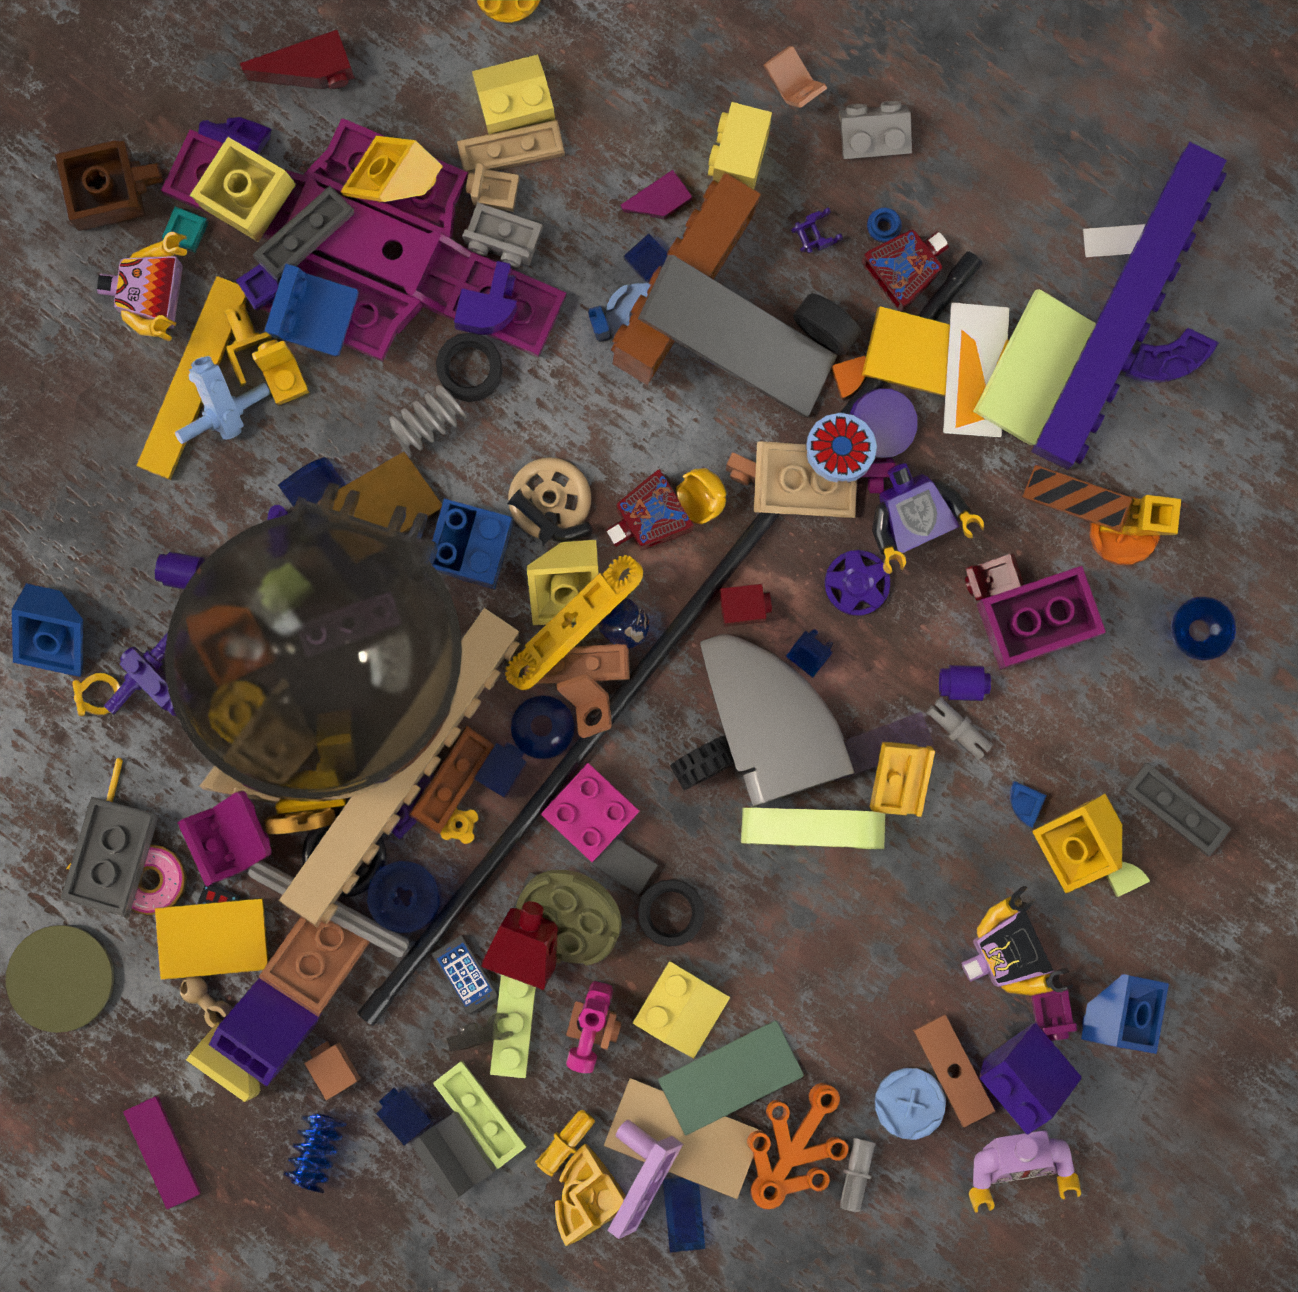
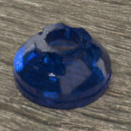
(1219, 622)
(542, 746)

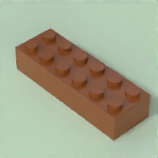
(705, 246)

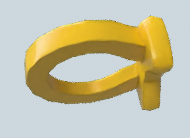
(78, 688)

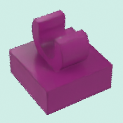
(877, 472)

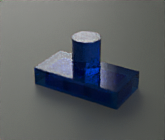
(683, 1214)

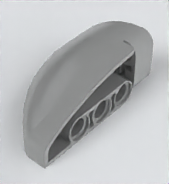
(772, 720)

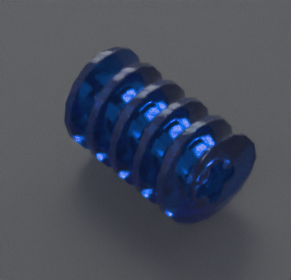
(314, 1151)

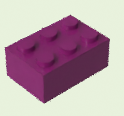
(1041, 617)

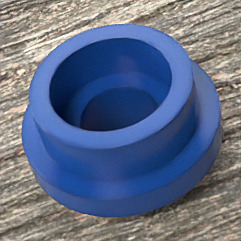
(889, 216)

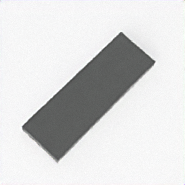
(737, 336)

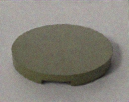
(582, 911)
(59, 978)

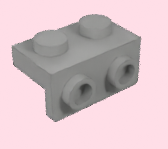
(875, 130)
(502, 235)

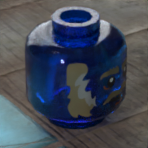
(625, 624)

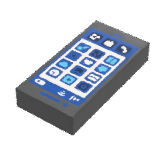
(464, 974)

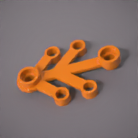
(792, 1150)

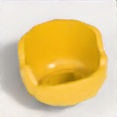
(701, 495)

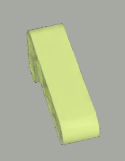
(813, 827)

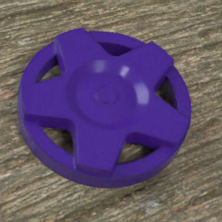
(857, 583)

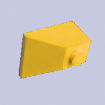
(392, 171)
(1083, 843)

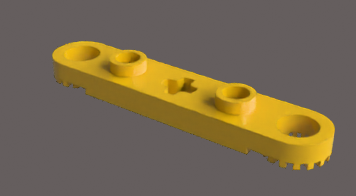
(587, 608)

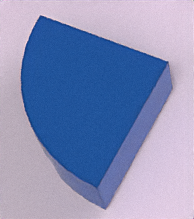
(599, 323)
(1026, 803)

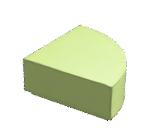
(1127, 879)

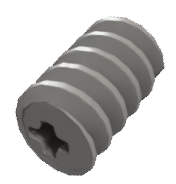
(425, 419)

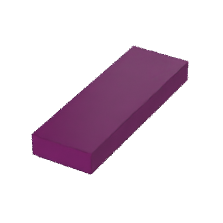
(162, 1152)

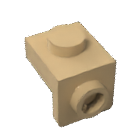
(493, 188)

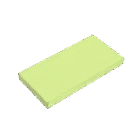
(1034, 367)

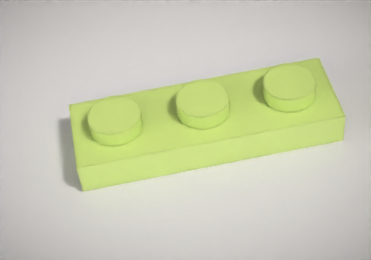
(512, 1054)
(480, 1114)

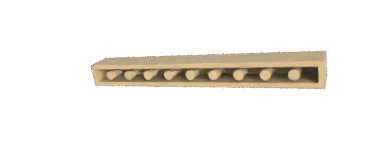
(371, 814)

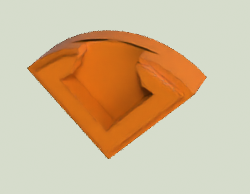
(849, 376)

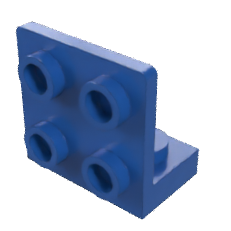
(311, 311)

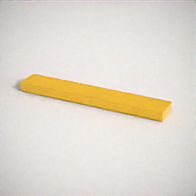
(182, 399)

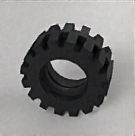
(703, 763)

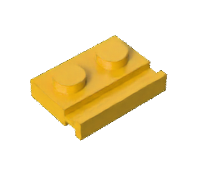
(902, 779)

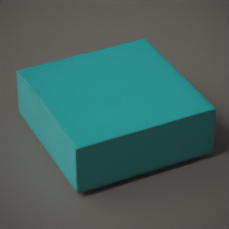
(189, 225)

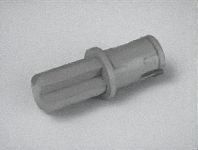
(857, 1175)

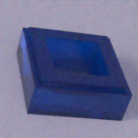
(646, 257)

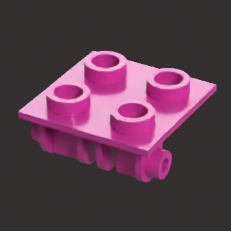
(590, 812)

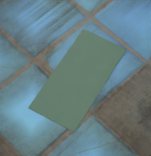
(730, 1077)

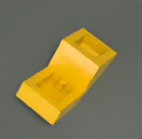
(1151, 517)

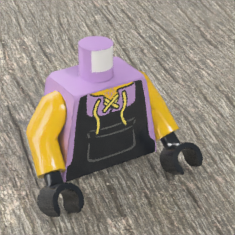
(1012, 951)

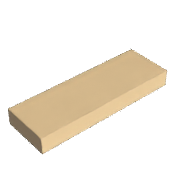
(512, 147)

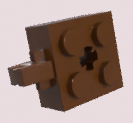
(121, 194)

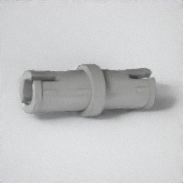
(959, 728)

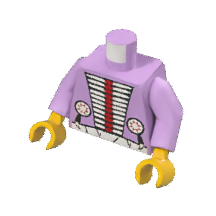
(1021, 1158)

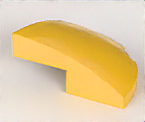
(588, 1196)

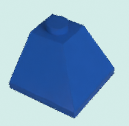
(47, 631)
(1127, 1014)

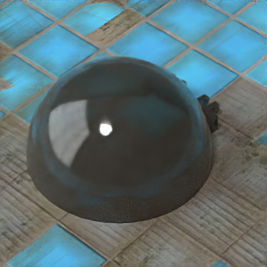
(315, 652)

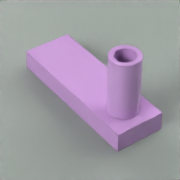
(659, 1159)

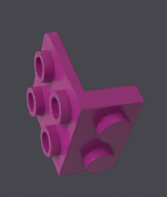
(225, 838)

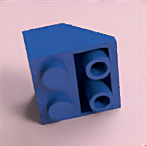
(471, 543)

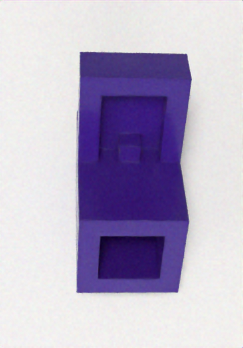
(488, 312)

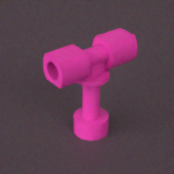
(592, 1020)

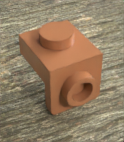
(741, 469)

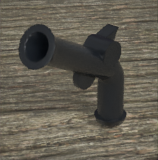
(547, 522)

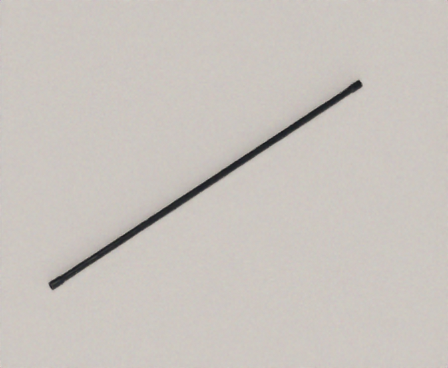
(385, 994)

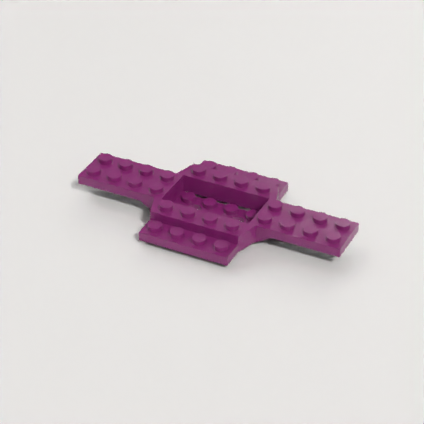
(431, 263)

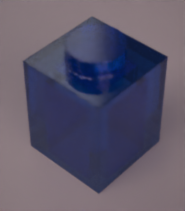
(502, 769)
(403, 1114)

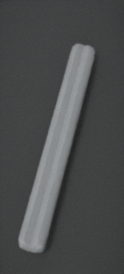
(343, 916)

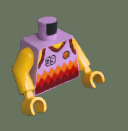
(148, 287)

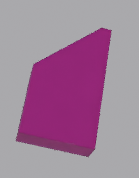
(659, 198)

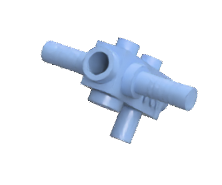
(220, 408)

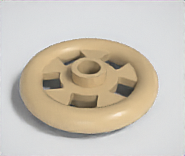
(546, 469)

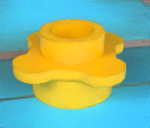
(464, 833)

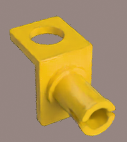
(244, 335)

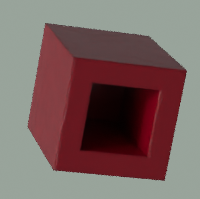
(744, 605)

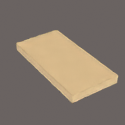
(710, 1156)

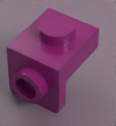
(1053, 1014)

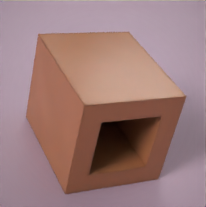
(331, 1069)

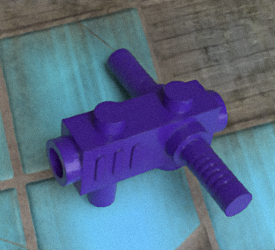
(143, 672)

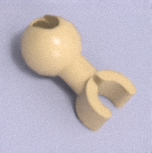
(195, 991)

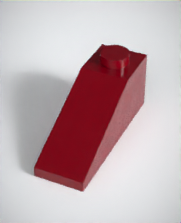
(308, 64)

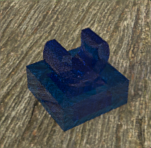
(810, 653)

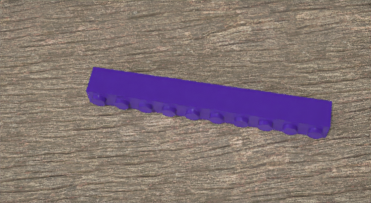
(1129, 306)

